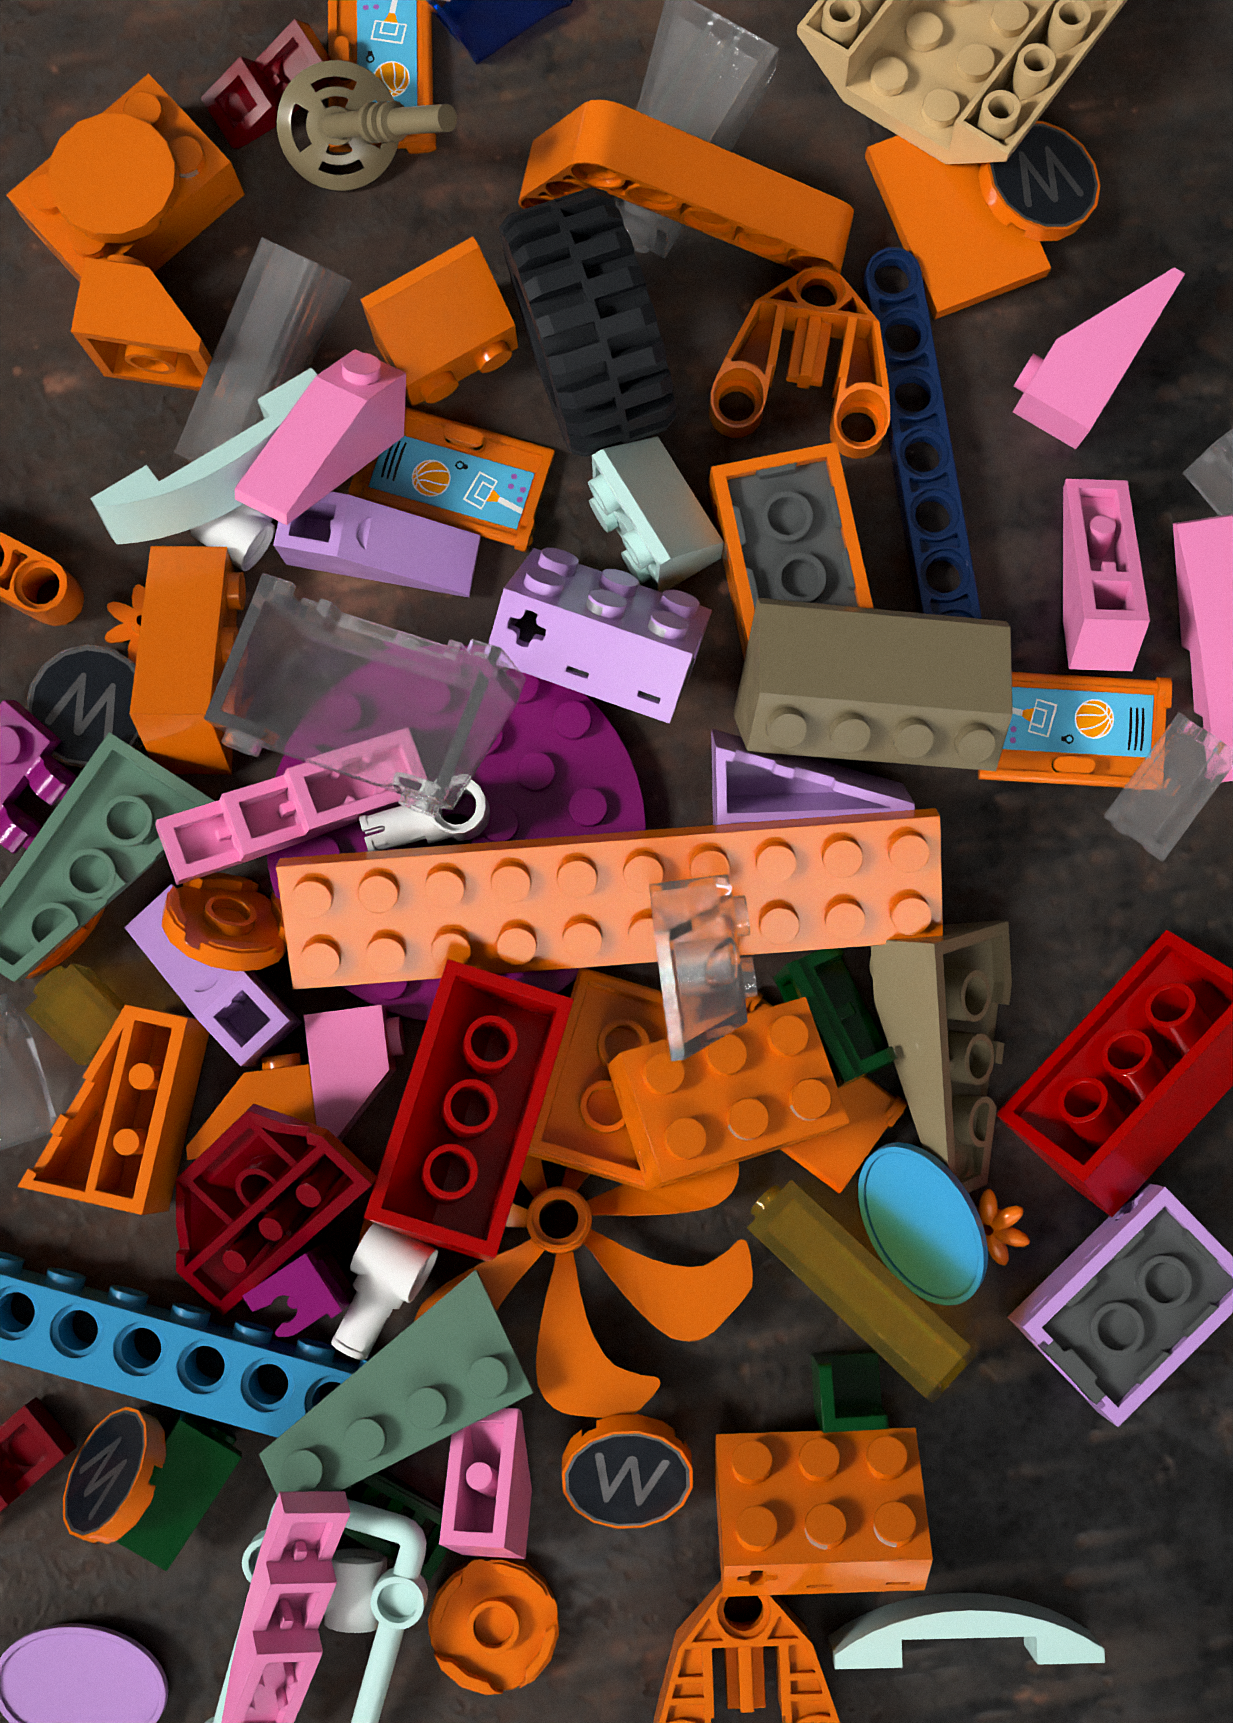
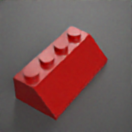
(1132, 1074)
(469, 1111)

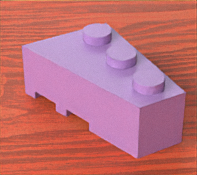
(792, 786)

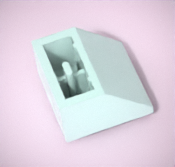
(653, 512)

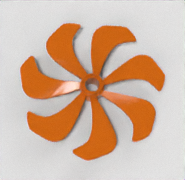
(673, 1298)

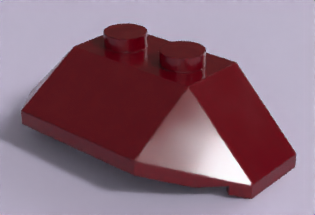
(259, 1200)

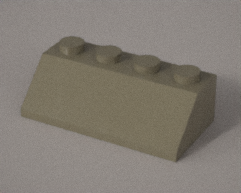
(875, 685)

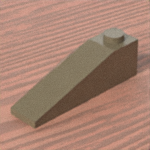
(941, 1018)

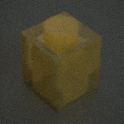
(75, 1010)

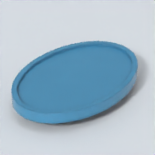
(923, 1223)

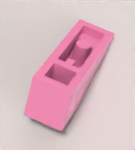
(1088, 362)
(327, 437)
(1101, 577)

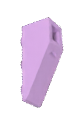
(380, 545)
(228, 1003)

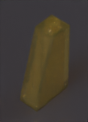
(860, 1289)

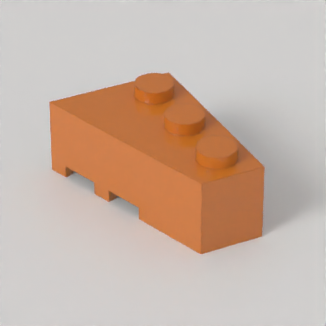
(182, 653)
(129, 1118)

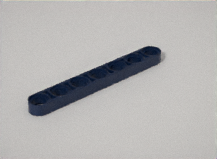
(923, 426)

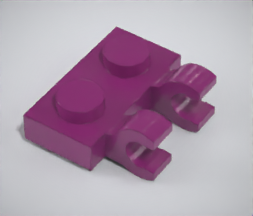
(26, 760)

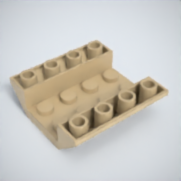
(954, 72)

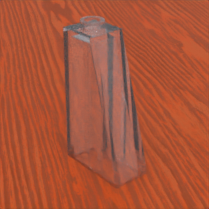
(705, 82)
(266, 342)

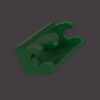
(840, 1015)
(194, 1471)

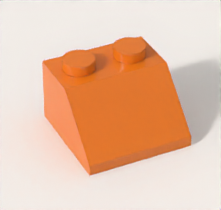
(442, 323)
(135, 326)

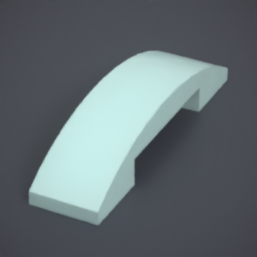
(150, 509)
(877, 1636)

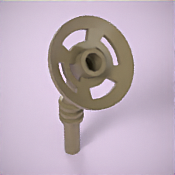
(356, 124)

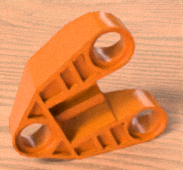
(861, 367)
(688, 1679)

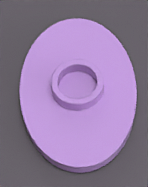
(81, 1677)

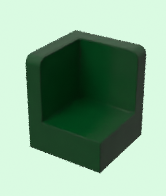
(847, 1391)

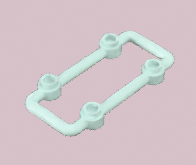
(395, 1601)

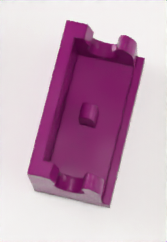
(314, 1287)

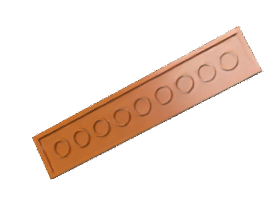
(590, 901)

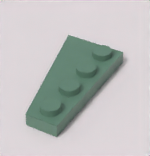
(87, 852)
(412, 1393)

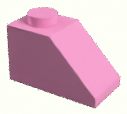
(350, 1061)
(488, 1488)

